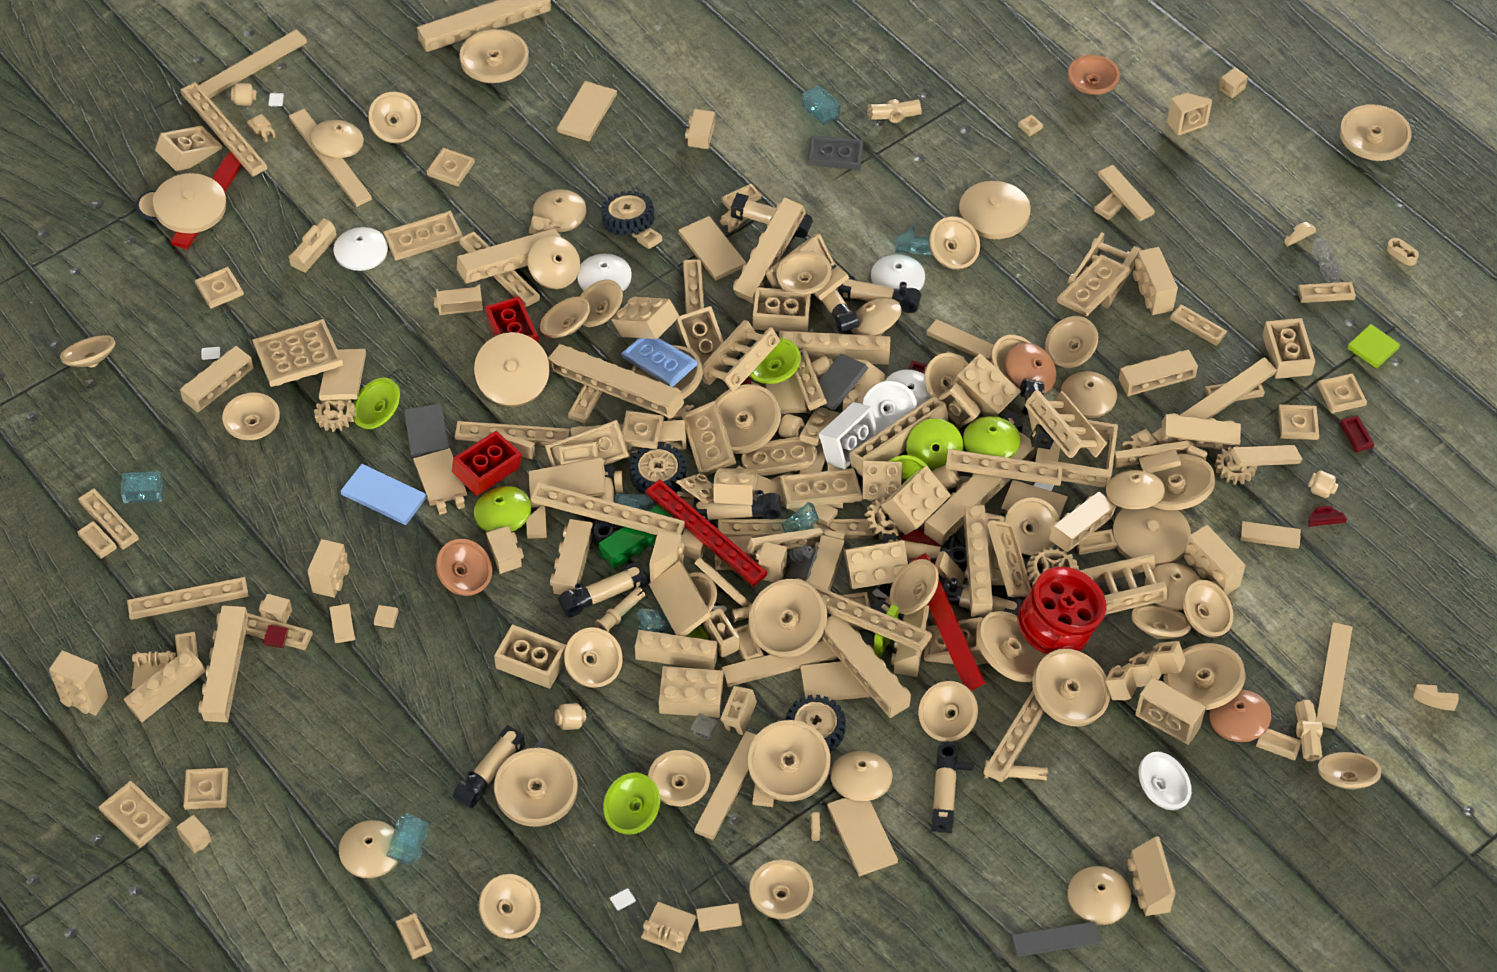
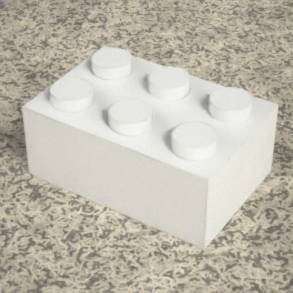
(847, 433)

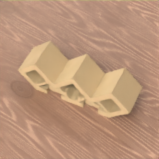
(1164, 659)

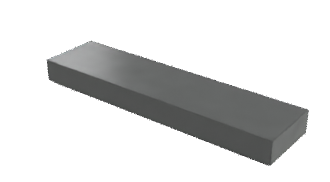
(1055, 939)

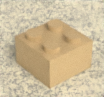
(328, 568)

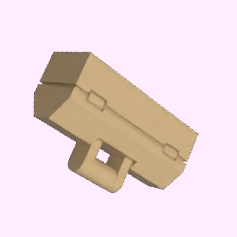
(313, 245)

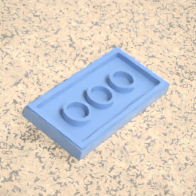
(659, 360)
(383, 494)

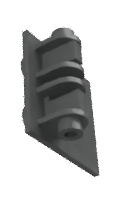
(800, 562)

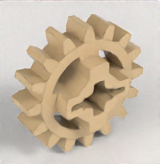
(334, 415)
(1232, 471)
(877, 522)

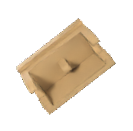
(739, 709)

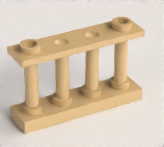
(1097, 244)
(730, 349)
(1065, 424)
(1136, 596)

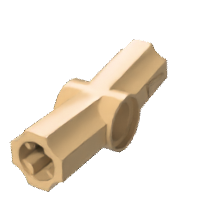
(894, 110)
(1308, 730)

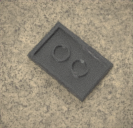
(835, 152)
(841, 379)
(426, 430)

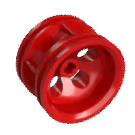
(1073, 598)

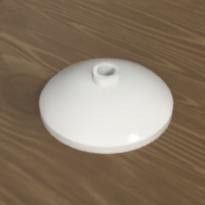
(360, 248)
(604, 267)
(897, 268)
(912, 379)
(896, 395)
(1164, 781)

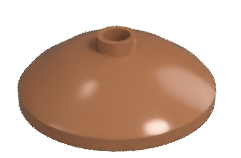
(1093, 74)
(1022, 362)
(470, 560)
(1243, 723)

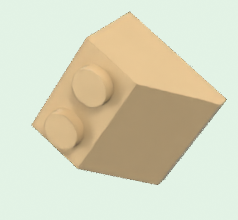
(1188, 113)
(959, 405)
(666, 552)

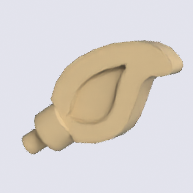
(682, 410)

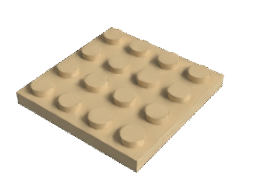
(297, 353)

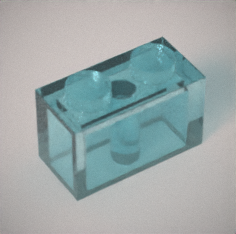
(821, 104)
(142, 487)
(408, 839)

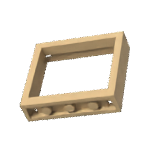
(1084, 474)

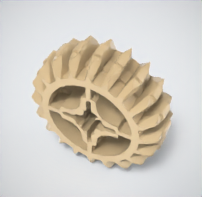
(1048, 559)

